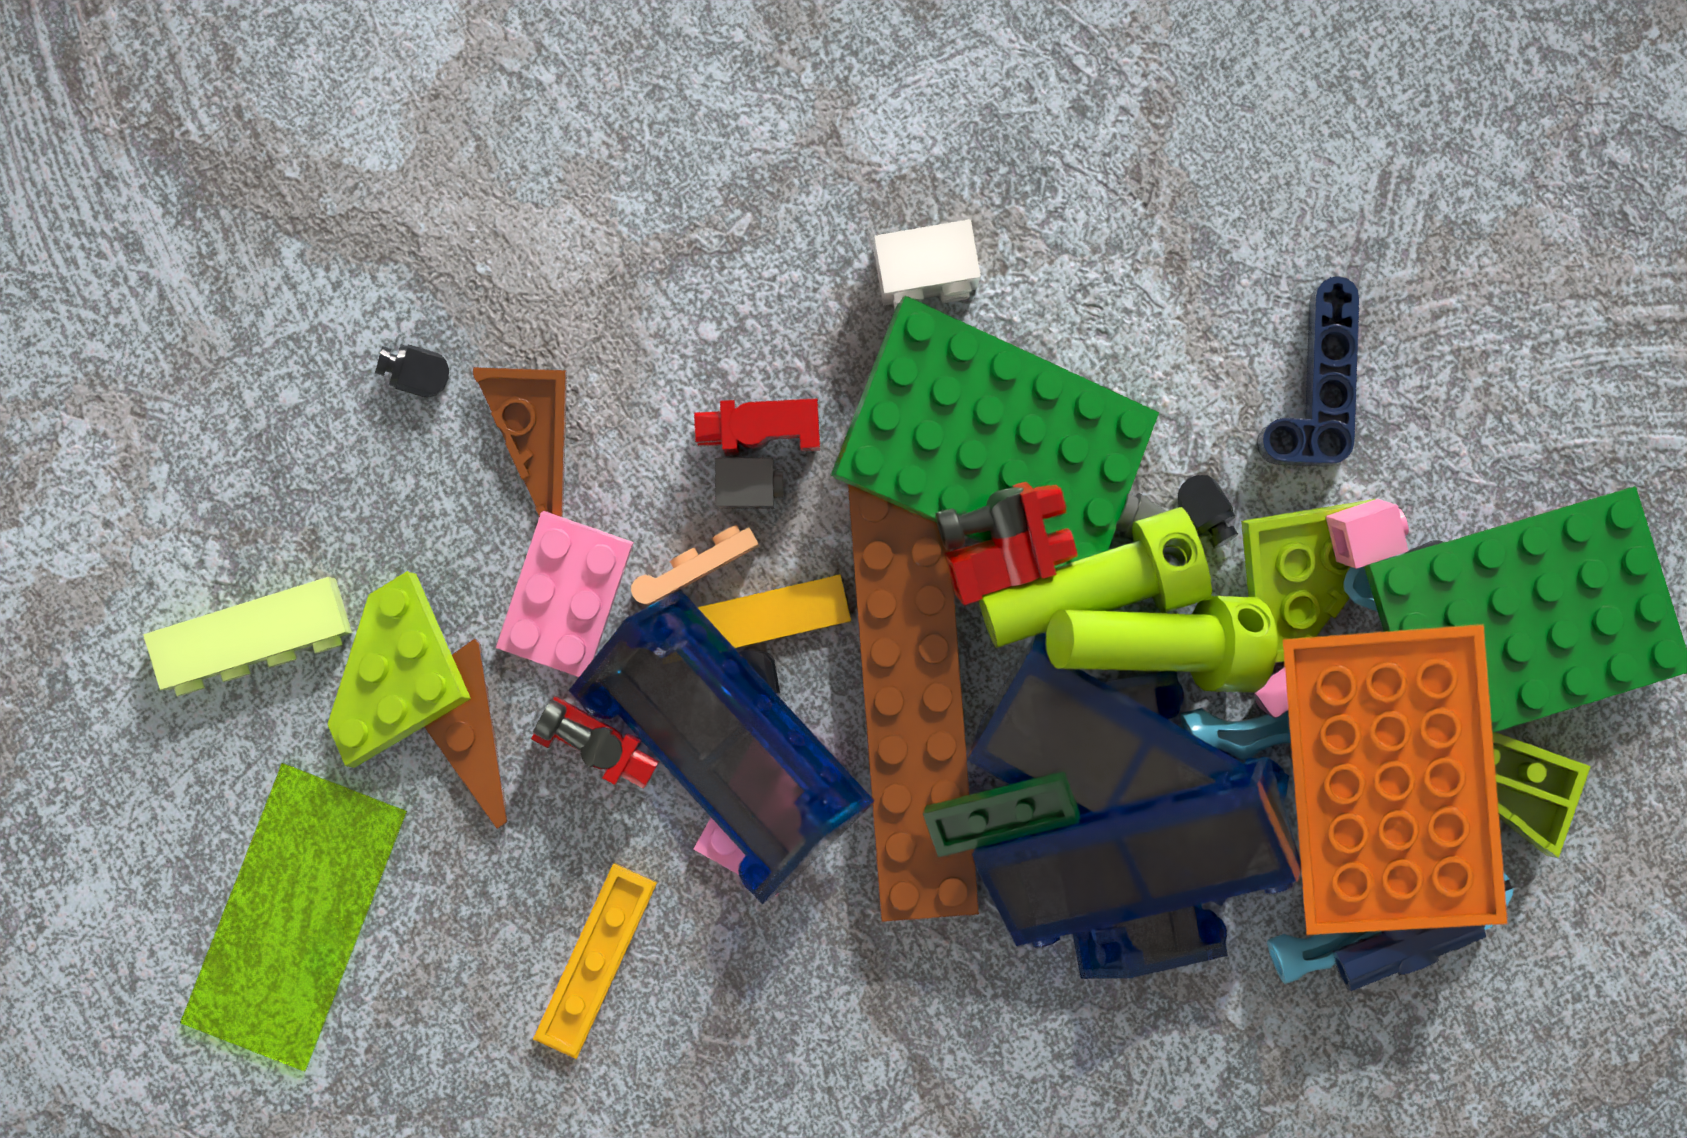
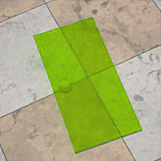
(293, 917)

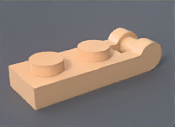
(693, 566)

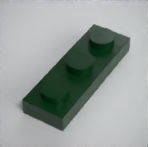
(1001, 814)

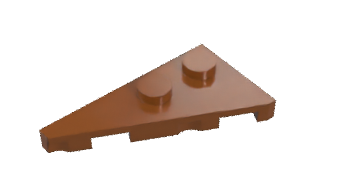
(532, 419)
(469, 737)

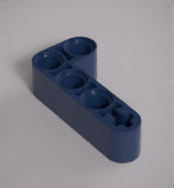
(1323, 371)

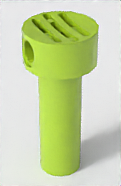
(1108, 580)
(1223, 643)

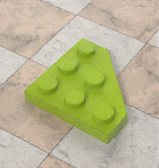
(1295, 570)
(395, 673)

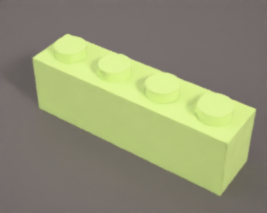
(248, 634)

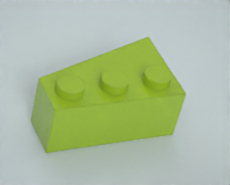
(1537, 792)

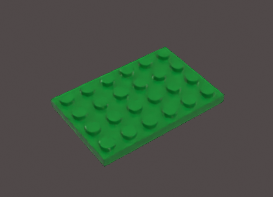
(972, 415)
(1563, 599)

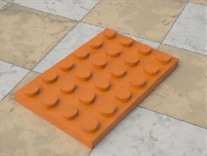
(1395, 780)

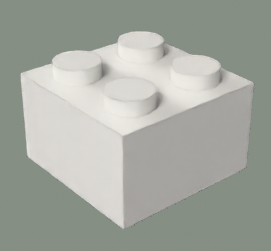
(927, 263)

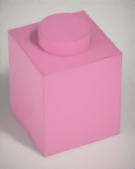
(1368, 533)

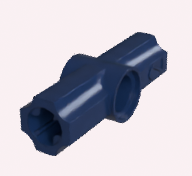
(1399, 952)

